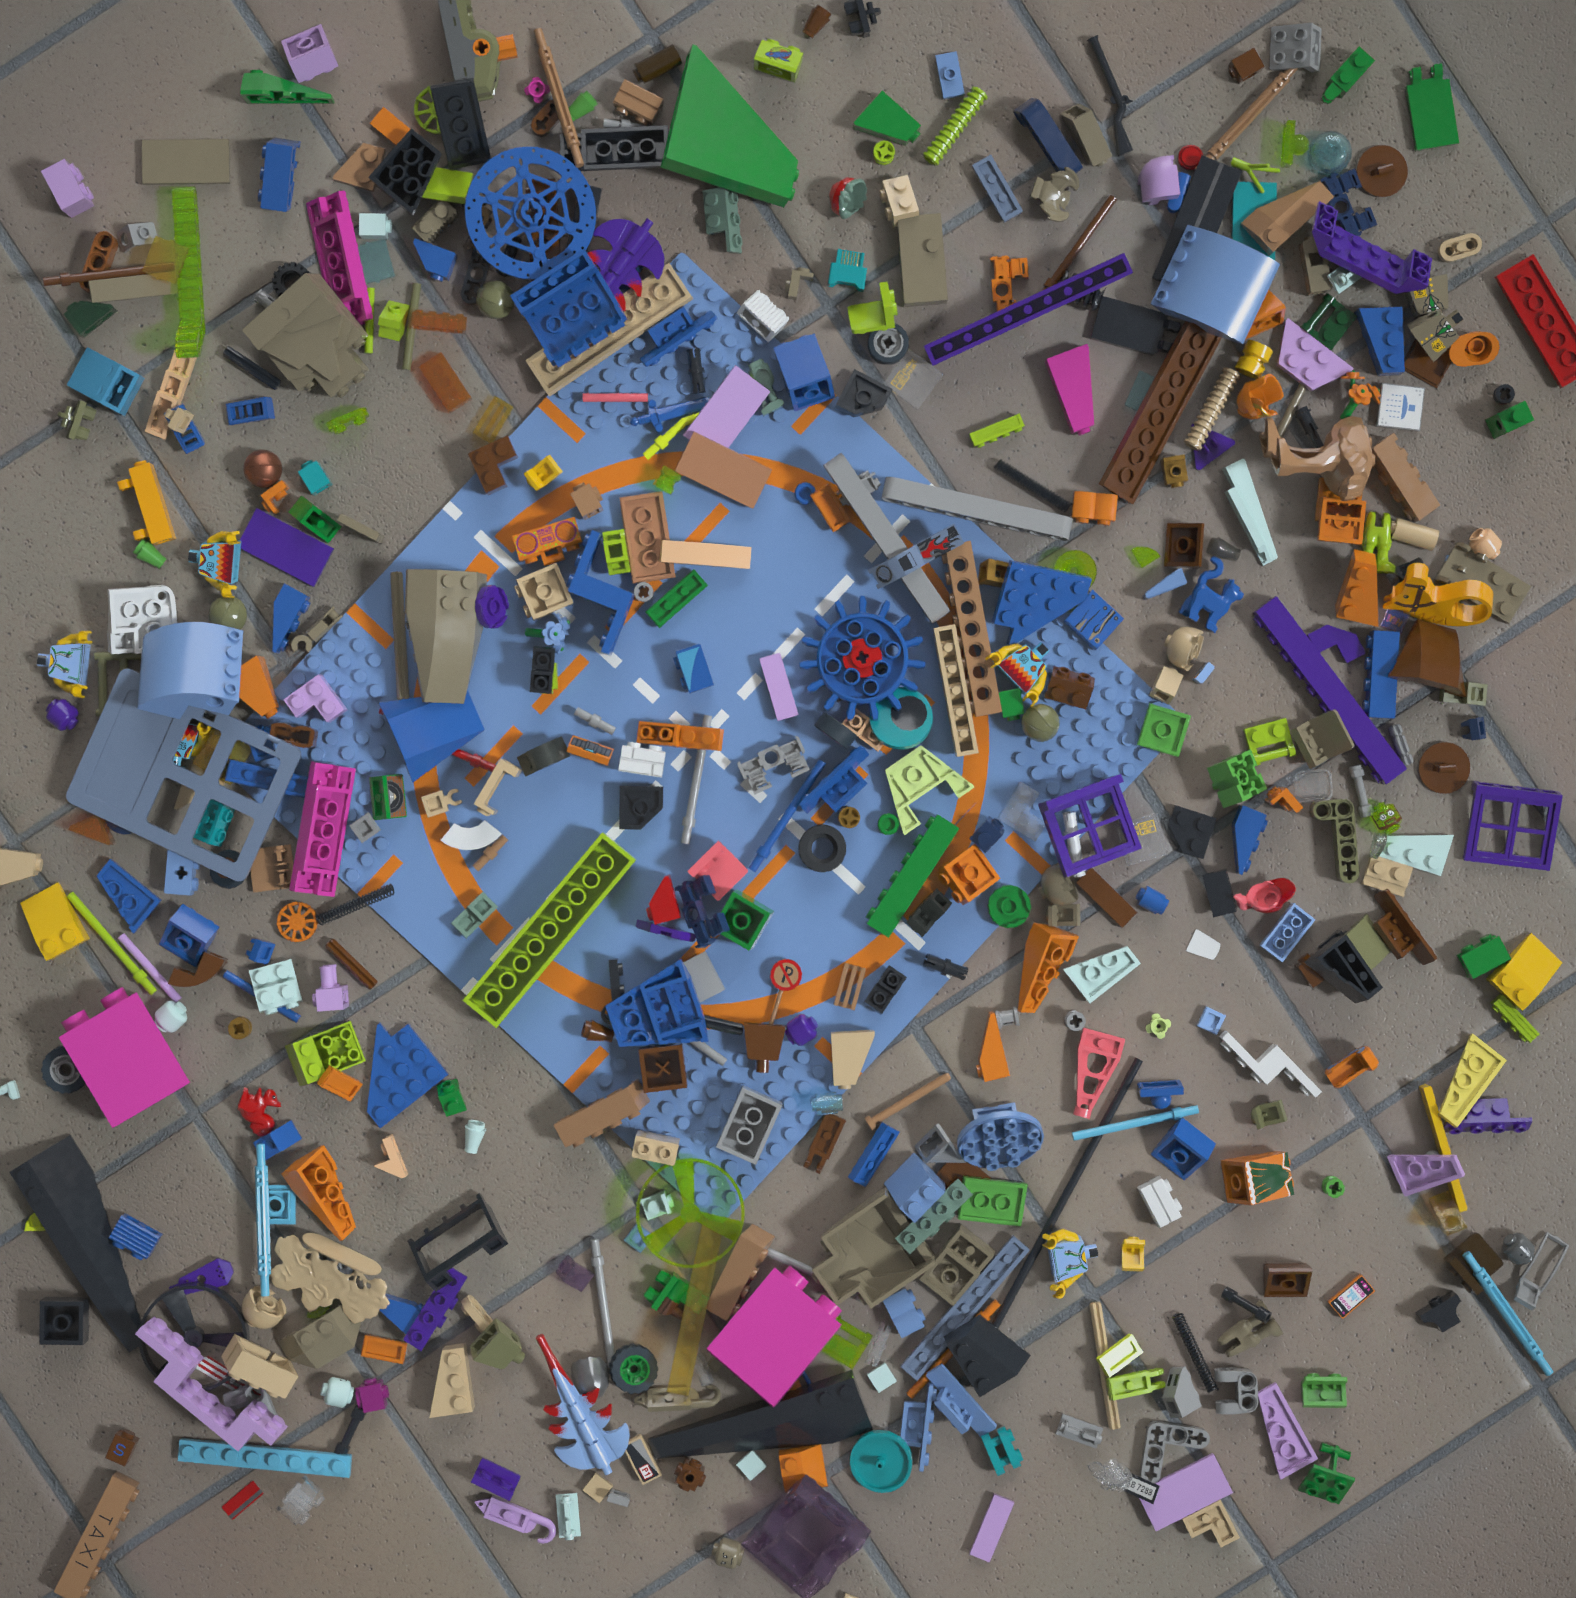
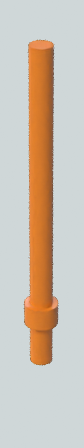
(947, 1355)

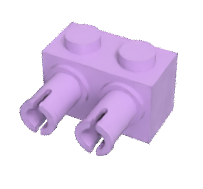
(330, 994)

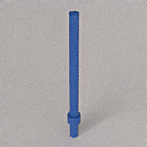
(764, 851)

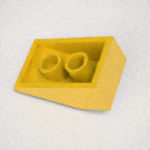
(53, 922)
(1525, 973)

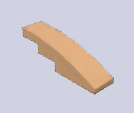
(170, 394)
(705, 554)

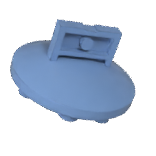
(999, 1136)

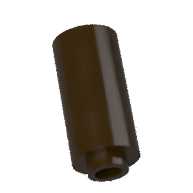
(657, 64)

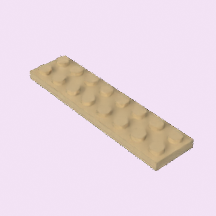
(657, 301)

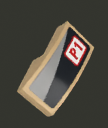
(642, 1459)

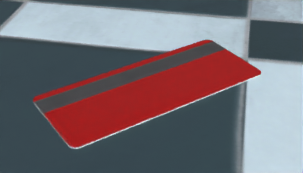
(242, 1500)

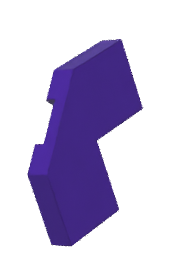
(1346, 642)
(667, 931)

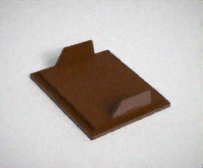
(1421, 366)

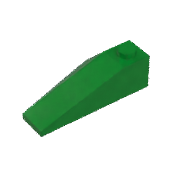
(269, 89)

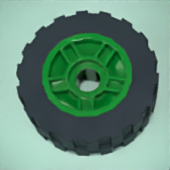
(636, 1380)

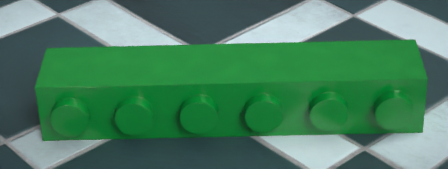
(912, 875)

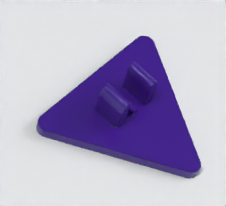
(1211, 449)

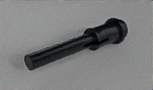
(1309, 425)

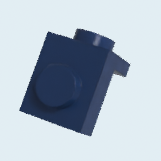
(988, 834)

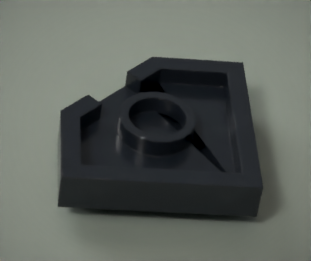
(862, 395)
(639, 805)
(1191, 830)

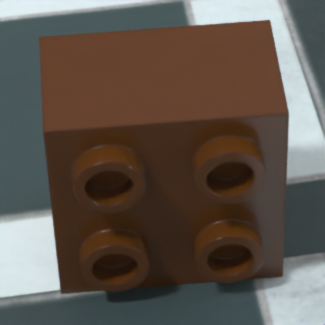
(663, 1067)

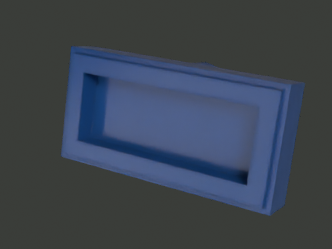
(1160, 1091)

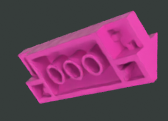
(339, 252)
(322, 829)

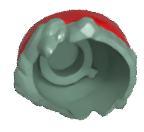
(847, 196)

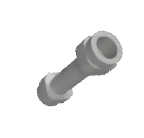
(1356, 773)

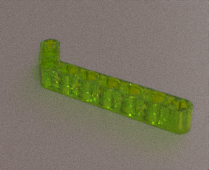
(190, 285)

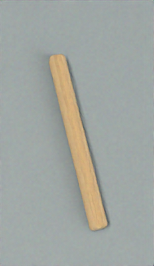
(1102, 1346)

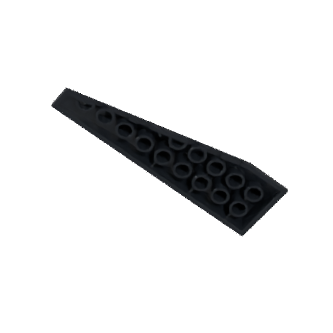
(70, 1208)
(804, 1417)

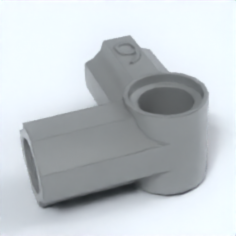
(244, 1396)

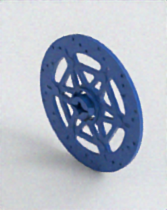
(522, 172)

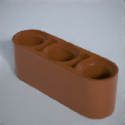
(97, 252)

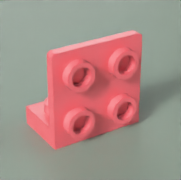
(721, 866)

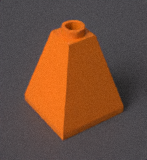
(1269, 315)
(257, 687)

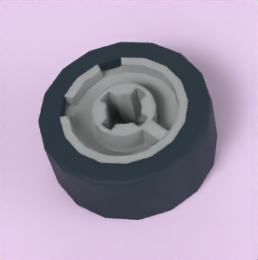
(895, 352)

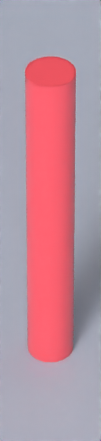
(615, 397)

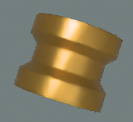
(852, 817)
(242, 1024)

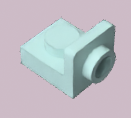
(657, 1204)

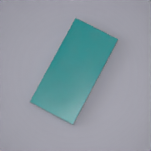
(1244, 202)

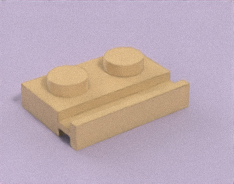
(1387, 874)

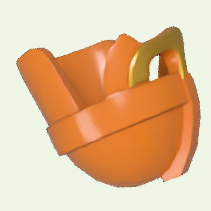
(1257, 395)

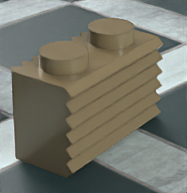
(435, 221)

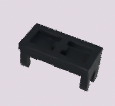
(1219, 893)

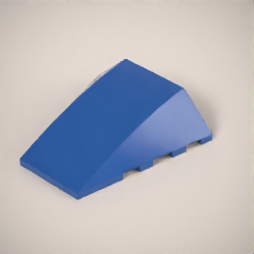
(430, 730)
(659, 1011)

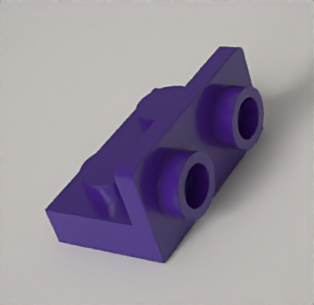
(495, 1479)

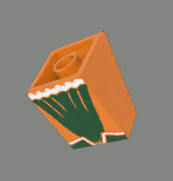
(1257, 1178)

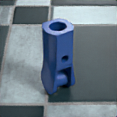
(1174, 204)

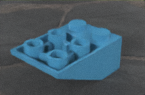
(105, 381)

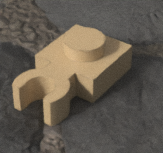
(438, 803)

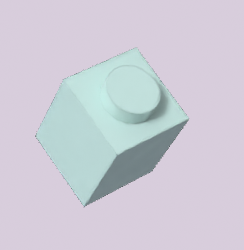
(374, 226)

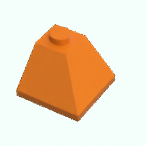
(800, 1461)

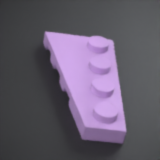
(1286, 1438)

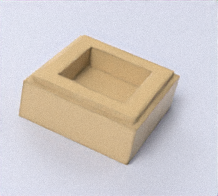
(597, 1487)

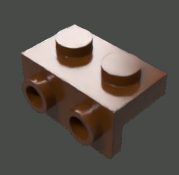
(1070, 687)

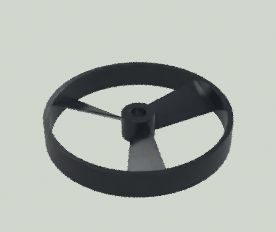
(194, 1336)

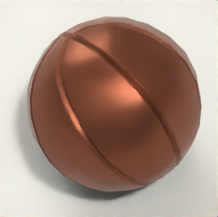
(262, 468)

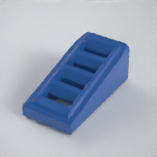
(263, 402)
(182, 440)

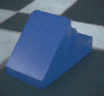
(279, 1139)

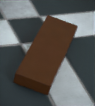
(1106, 897)

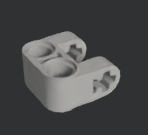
(1235, 1406)

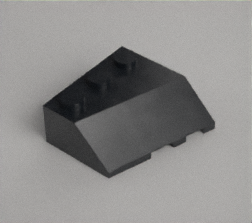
(407, 171)

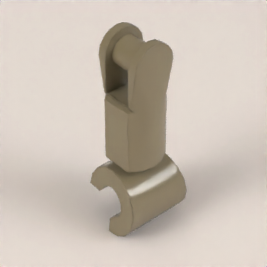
(317, 630)

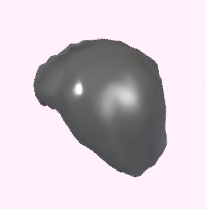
(590, 1374)

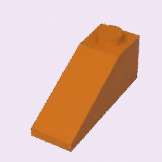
(992, 1056)

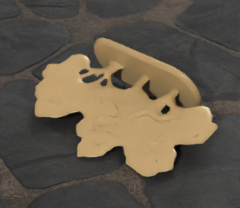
(323, 1281)

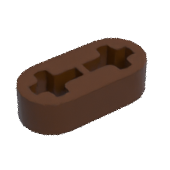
(541, 116)

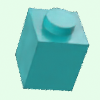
(314, 477)

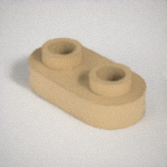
(1459, 248)
(472, 1308)

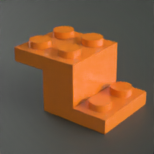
(1339, 519)

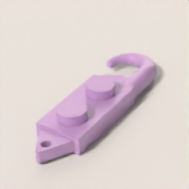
(515, 1516)

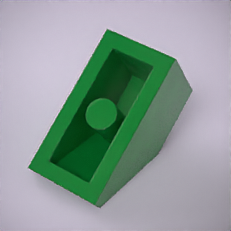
(314, 519)

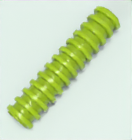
(955, 126)

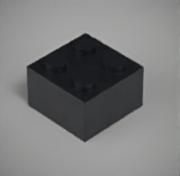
(64, 1321)

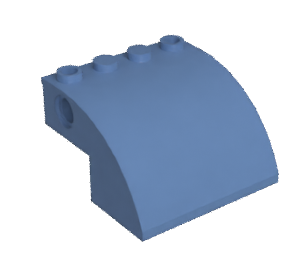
(1215, 283)
(192, 667)

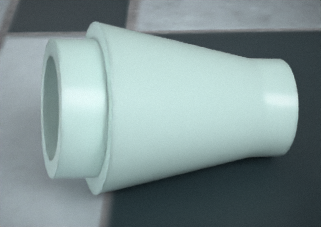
(473, 1135)

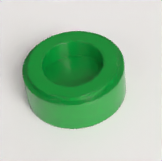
(888, 824)

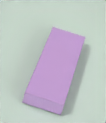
(778, 686)
(991, 1527)

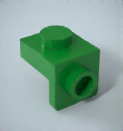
(451, 1097)

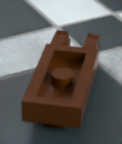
(825, 1140)

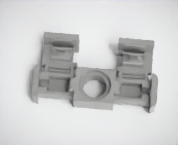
(755, 766)

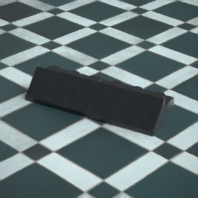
(619, 148)

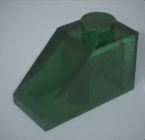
(88, 316)

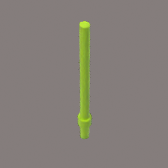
(138, 975)

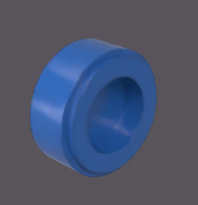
(803, 493)

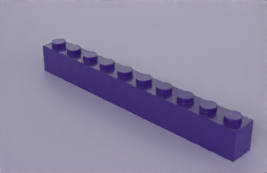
(1028, 309)
(1328, 689)

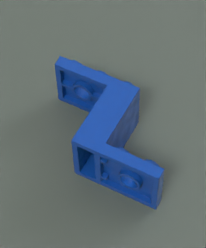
(600, 592)

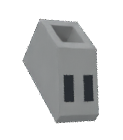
(1180, 1393)

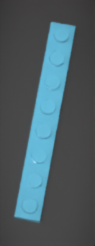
(265, 1458)

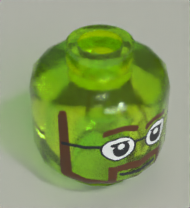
(1386, 818)

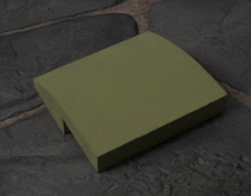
(1368, 941)

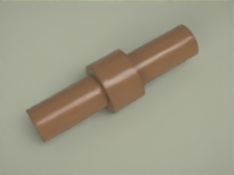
(490, 852)

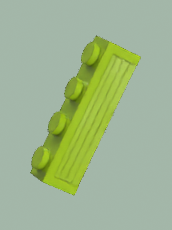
(996, 430)
(1514, 1018)

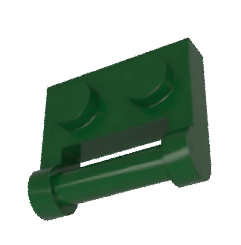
(1335, 325)

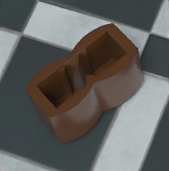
(299, 736)

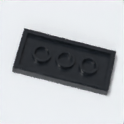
(461, 123)

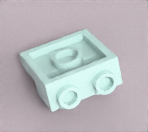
(275, 987)

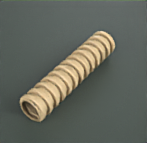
(1212, 408)

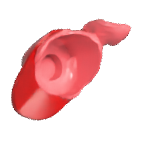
(1267, 896)

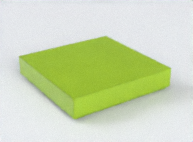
(448, 185)

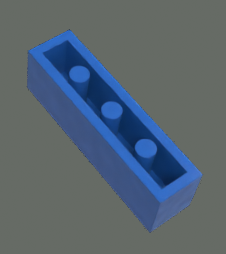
(1380, 688)

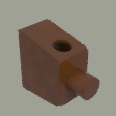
(763, 1043)

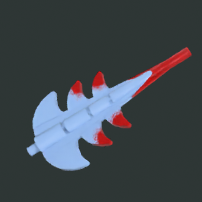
(593, 1444)

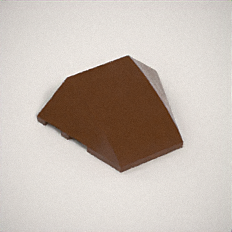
(1431, 658)

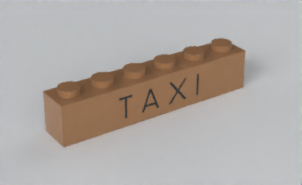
(97, 1536)

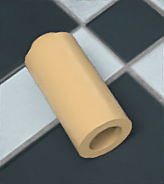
(1414, 534)

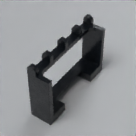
(490, 1242)

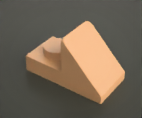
(395, 1163)

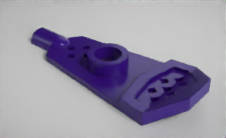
(210, 1273)

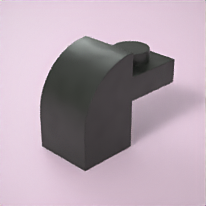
(543, 756)
(928, 912)

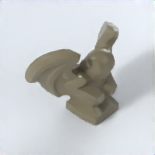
(1052, 193)

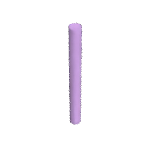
(153, 972)

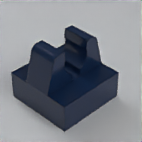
(1477, 729)

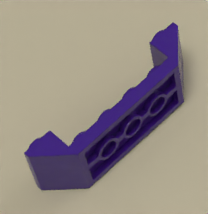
(1368, 259)

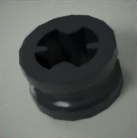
(1511, 394)

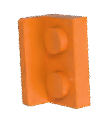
(1287, 800)

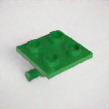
(1327, 1482)

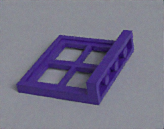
(1080, 796)
(1517, 796)

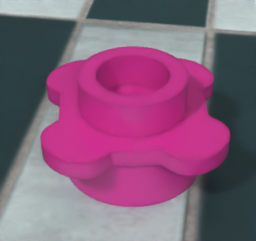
(543, 89)

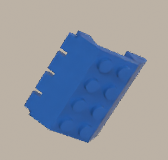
(570, 308)

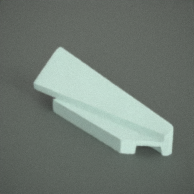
(1249, 511)

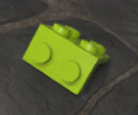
(874, 315)

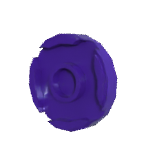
(491, 606)

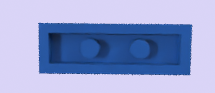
(873, 1154)

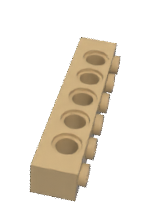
(955, 690)

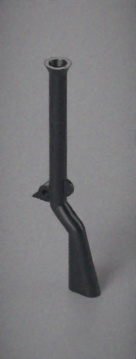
(1122, 142)

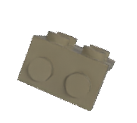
(1322, 738)

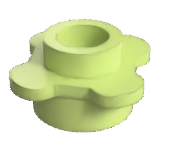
(1164, 1025)

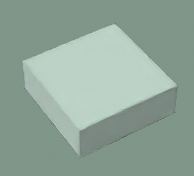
(881, 1377)
(751, 1464)

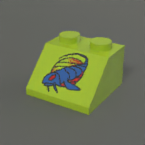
(778, 60)

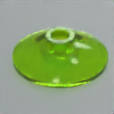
(1080, 560)

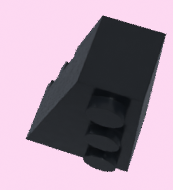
(1345, 969)

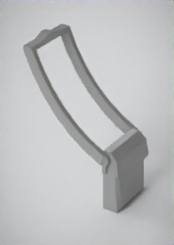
(1528, 1292)

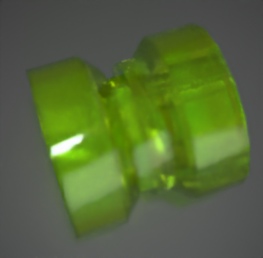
(667, 480)

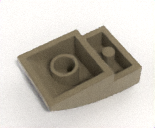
(958, 1265)

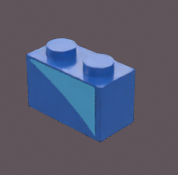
(694, 669)

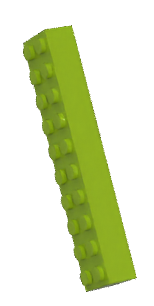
(549, 929)

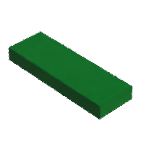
(676, 598)

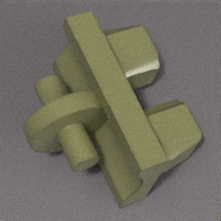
(80, 412)

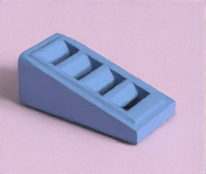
(1172, 581)

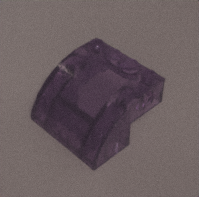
(806, 1537)

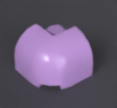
(1159, 180)

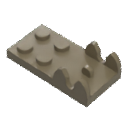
(1466, 565)

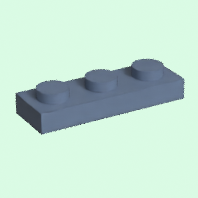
(997, 188)

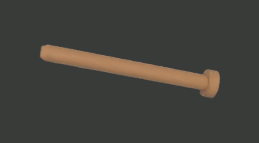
(872, 1121)

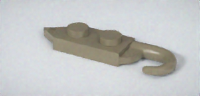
(660, 1400)

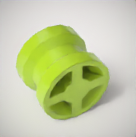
(885, 148)

